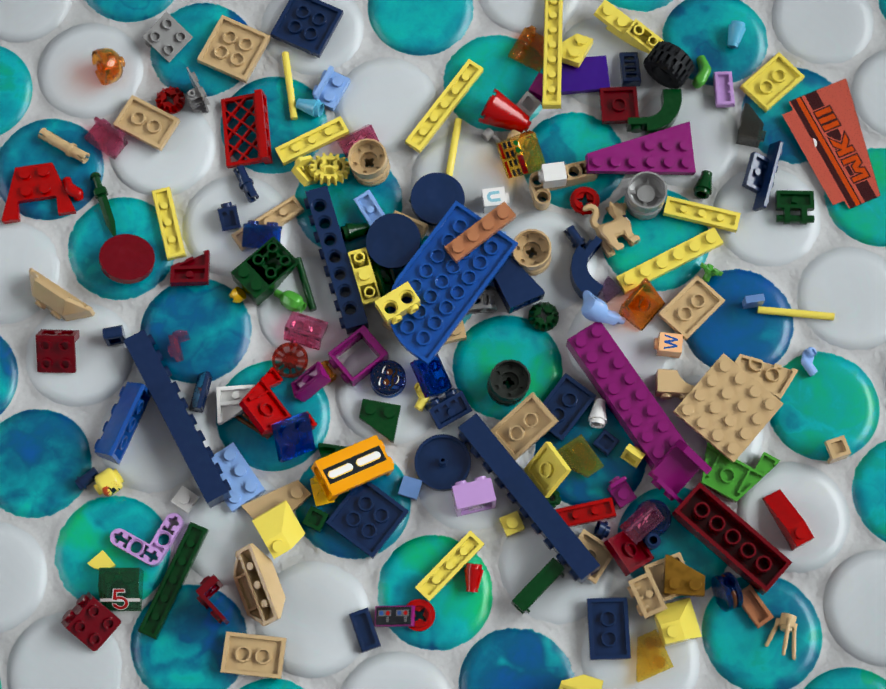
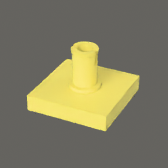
(547, 469)

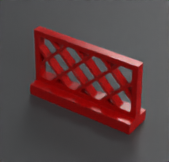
(262, 129)

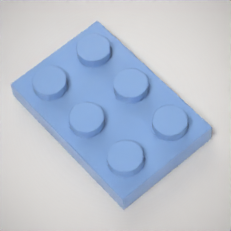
(239, 475)

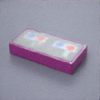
(395, 616)

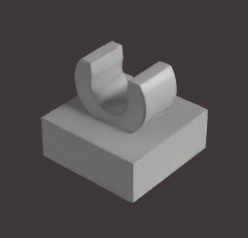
(528, 103)

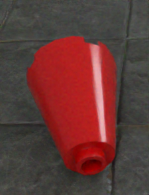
(504, 113)

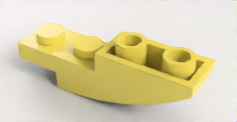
(625, 28)

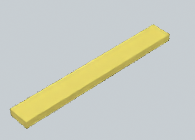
(552, 54)

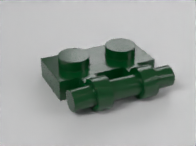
(794, 201)

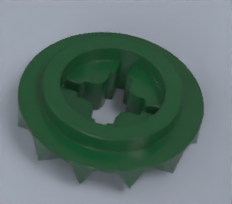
(538, 323)

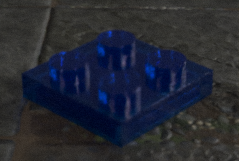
(293, 437)

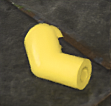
(422, 401)

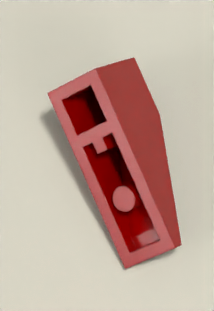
(788, 520)

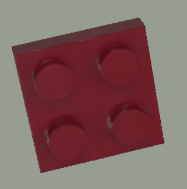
(618, 104)
(627, 554)

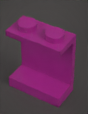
(677, 469)

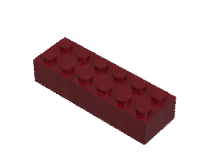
(731, 538)

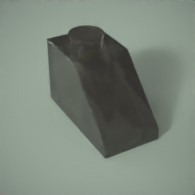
(750, 128)

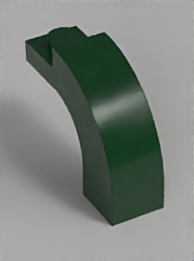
(664, 119)

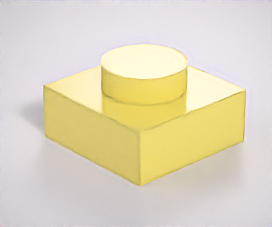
(632, 455)
(511, 523)

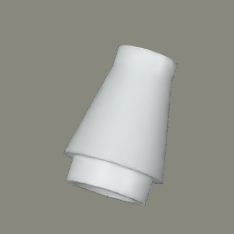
(598, 416)

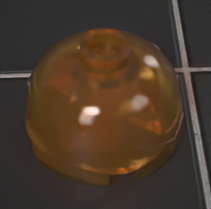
(108, 65)

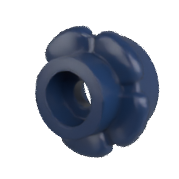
(601, 530)

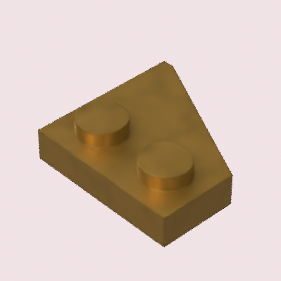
(682, 579)

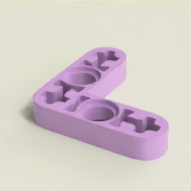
(154, 546)

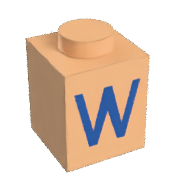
(668, 344)

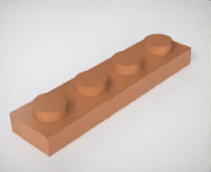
(480, 232)

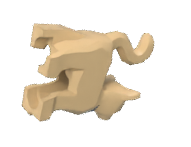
(612, 230)

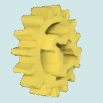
(329, 169)

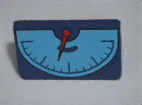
(201, 392)

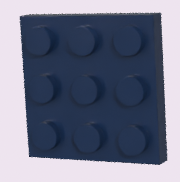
(307, 25)
(367, 518)

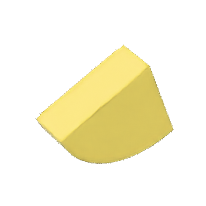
(101, 560)

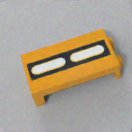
(352, 467)

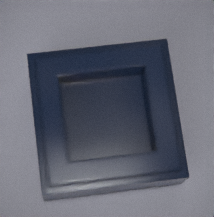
(605, 442)

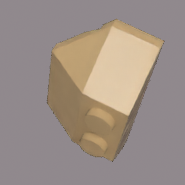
(56, 299)
(258, 585)

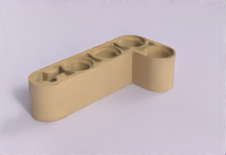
(538, 191)

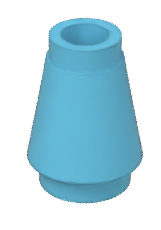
(735, 33)
(310, 106)

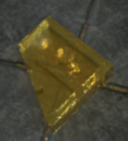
(651, 656)

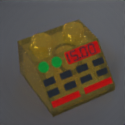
(520, 154)

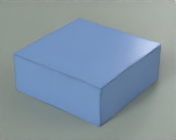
(753, 301)
(410, 487)

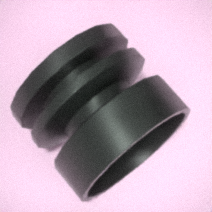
(516, 375)

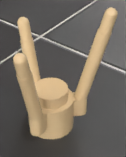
(788, 625)

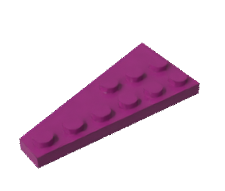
(659, 152)

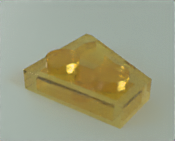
(580, 457)

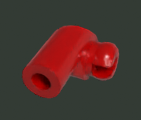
(72, 190)

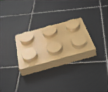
(146, 123)
(691, 307)
(524, 426)
(253, 655)

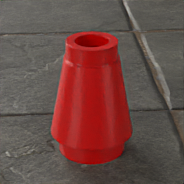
(473, 576)

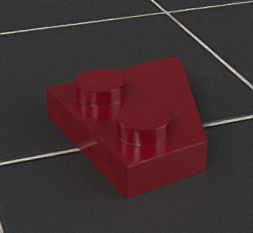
(191, 271)

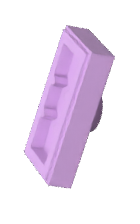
(723, 89)

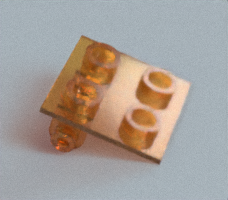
(529, 49)

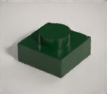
(315, 519)

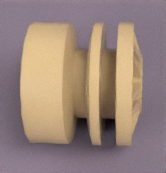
(371, 153)
(533, 242)

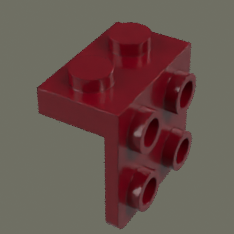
(208, 588)
(90, 621)

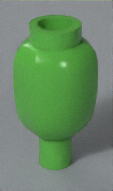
(291, 300)

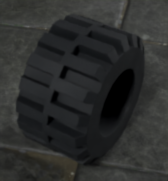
(668, 65)

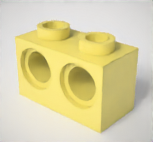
(394, 299)

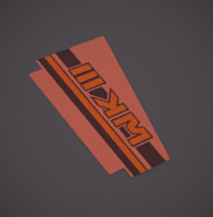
(841, 152)

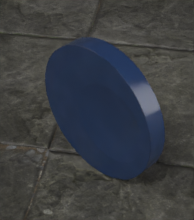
(434, 196)
(393, 240)
(442, 462)

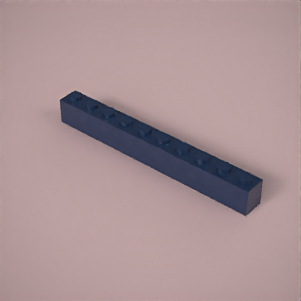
(177, 418)
(528, 498)

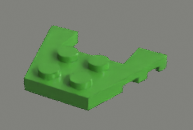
(735, 478)

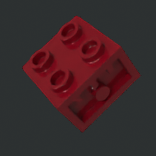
(56, 350)

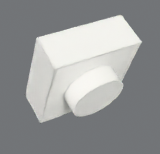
(185, 499)

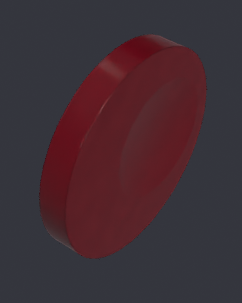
(126, 258)

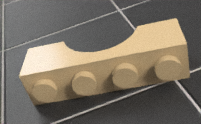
(670, 384)

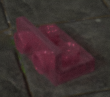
(106, 138)
(305, 330)

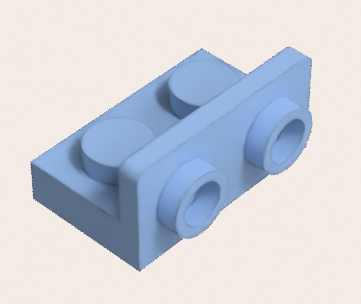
(331, 88)

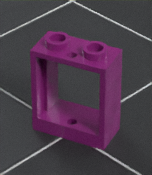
(371, 341)

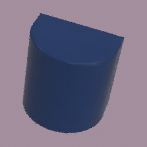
(114, 335)

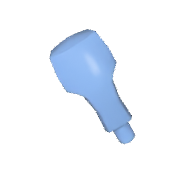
(597, 310)

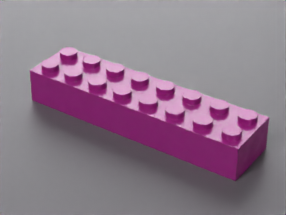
(624, 392)

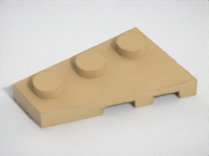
(772, 377)
(293, 493)

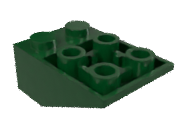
(264, 270)

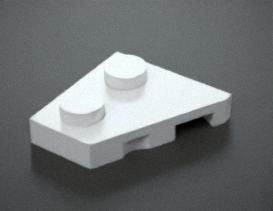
(228, 401)

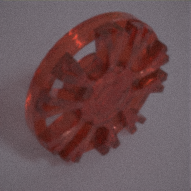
(290, 360)

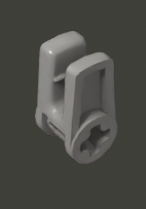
(483, 307)

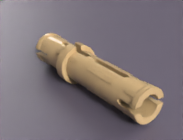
(70, 149)

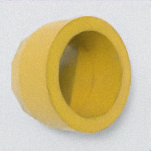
(238, 295)

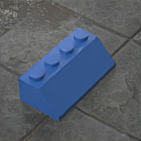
(123, 422)

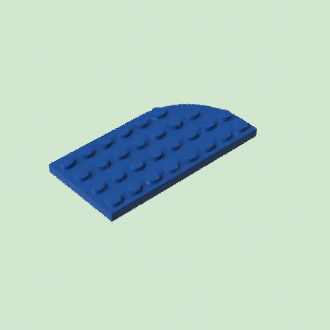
(446, 287)

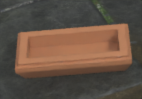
(755, 607)

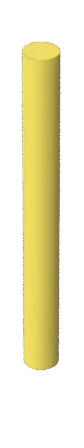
(289, 85)
(453, 146)
(795, 313)

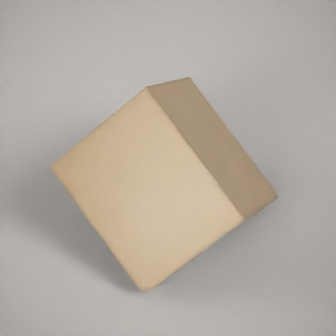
(837, 449)

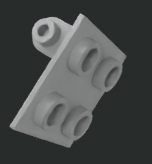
(167, 37)
(197, 96)

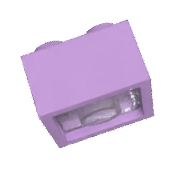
(473, 496)

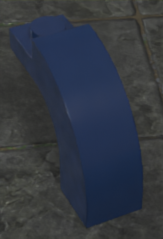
(579, 274)

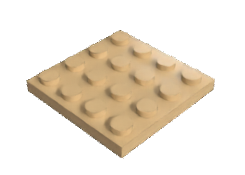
(728, 408)

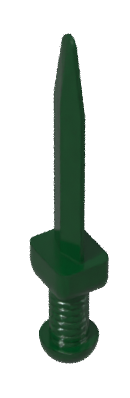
(101, 193)

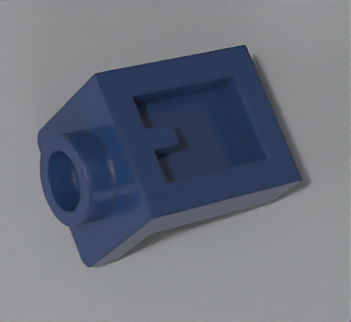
(228, 216)

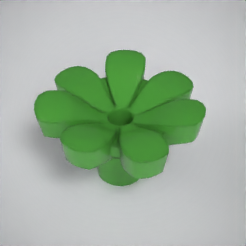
(709, 271)

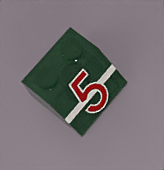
(121, 588)

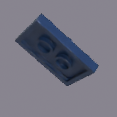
(568, 404)
(608, 628)

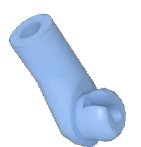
(807, 361)

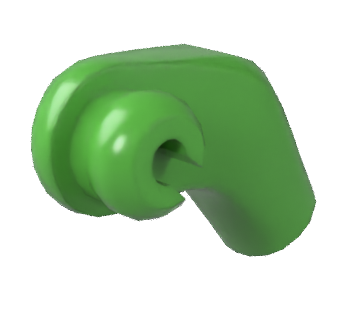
(704, 71)

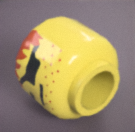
(108, 482)

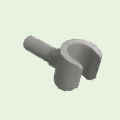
(488, 133)

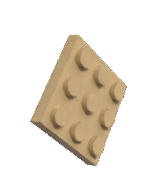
(233, 49)

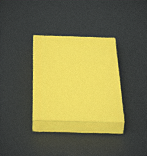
(772, 82)

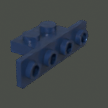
(761, 174)

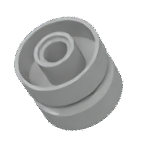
(645, 195)

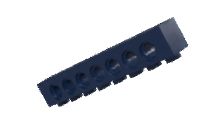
(321, 198)

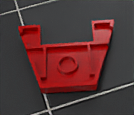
(35, 184)
(263, 405)

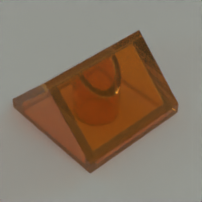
(641, 305)

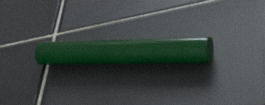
(305, 285)

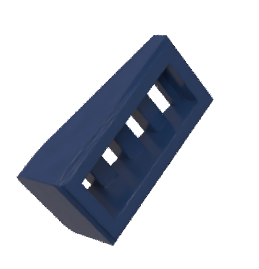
(630, 81)

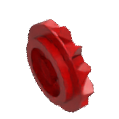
(178, 100)
(578, 194)
(429, 614)

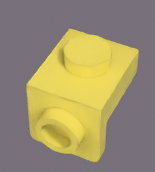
(301, 170)

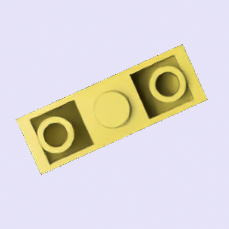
(364, 276)

